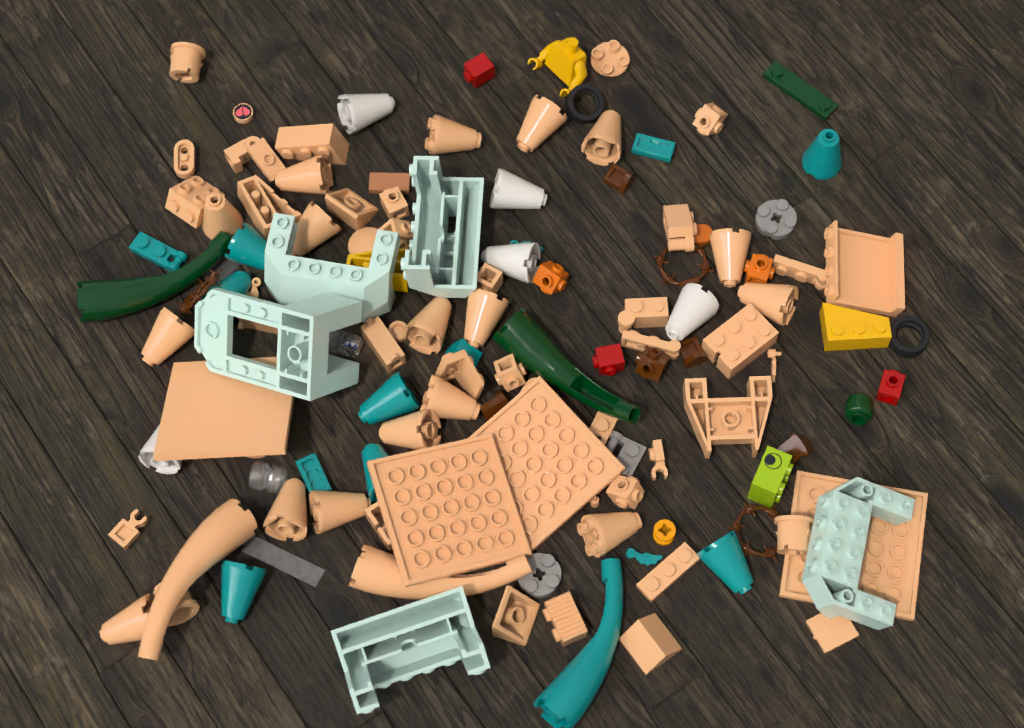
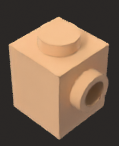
(394, 203)
(489, 278)

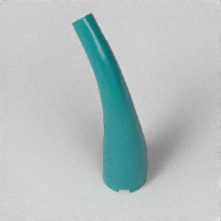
(579, 682)

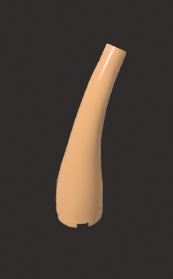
(211, 542)
(379, 574)

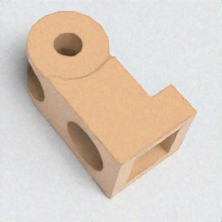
(237, 154)

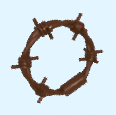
(669, 280)
(204, 287)
(736, 527)

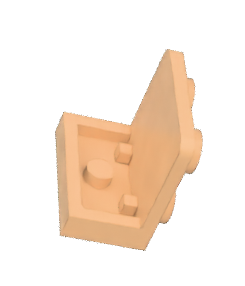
(188, 199)
(461, 367)

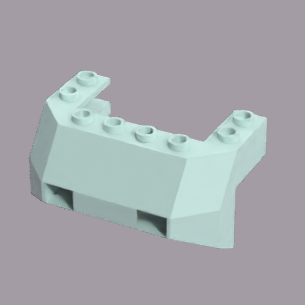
(440, 260)
(300, 278)
(408, 643)

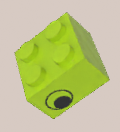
(771, 477)

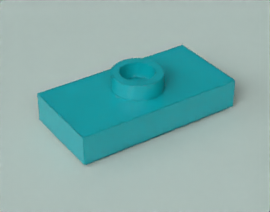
(653, 147)
(313, 473)

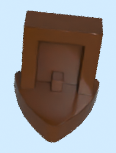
(619, 178)
(692, 353)
(491, 407)
(797, 447)

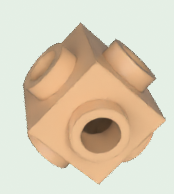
(709, 119)
(402, 227)
(509, 373)
(625, 492)

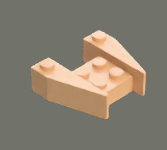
(728, 419)

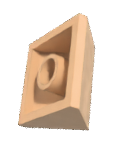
(350, 208)
(515, 617)
(649, 643)

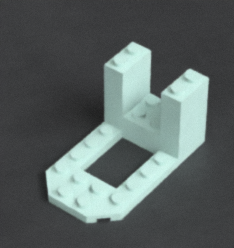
(302, 345)

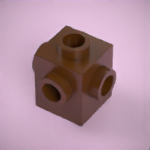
(651, 363)

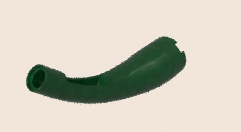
(119, 297)
(543, 358)

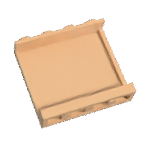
(864, 271)

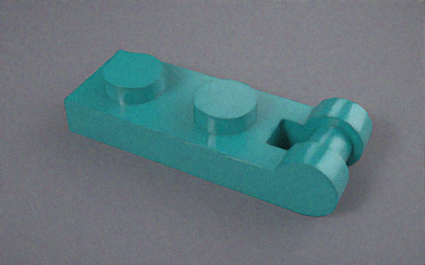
(157, 252)

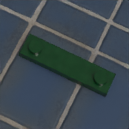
(800, 90)

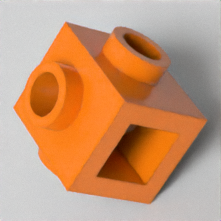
(759, 269)
(551, 277)

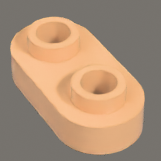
(184, 161)

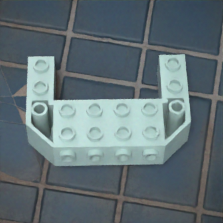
(839, 546)

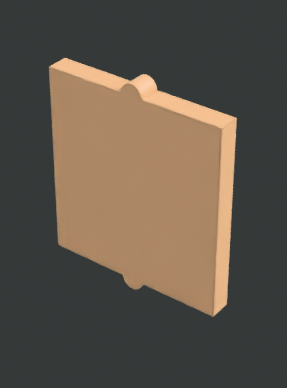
(831, 631)

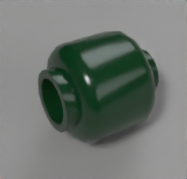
(859, 408)

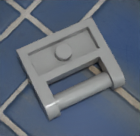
(630, 454)

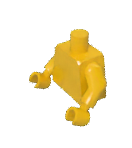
(565, 61)

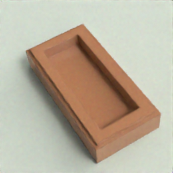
(381, 181)

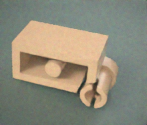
(679, 227)
(643, 313)

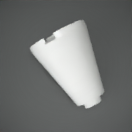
(363, 109)
(515, 193)
(514, 259)
(690, 311)
(147, 459)

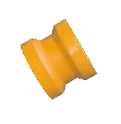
(664, 538)

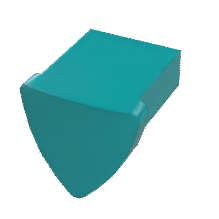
(470, 350)

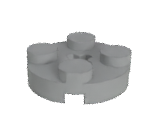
(780, 209)
(549, 582)

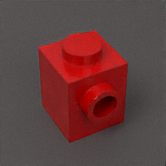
(478, 70)
(608, 359)
(890, 387)

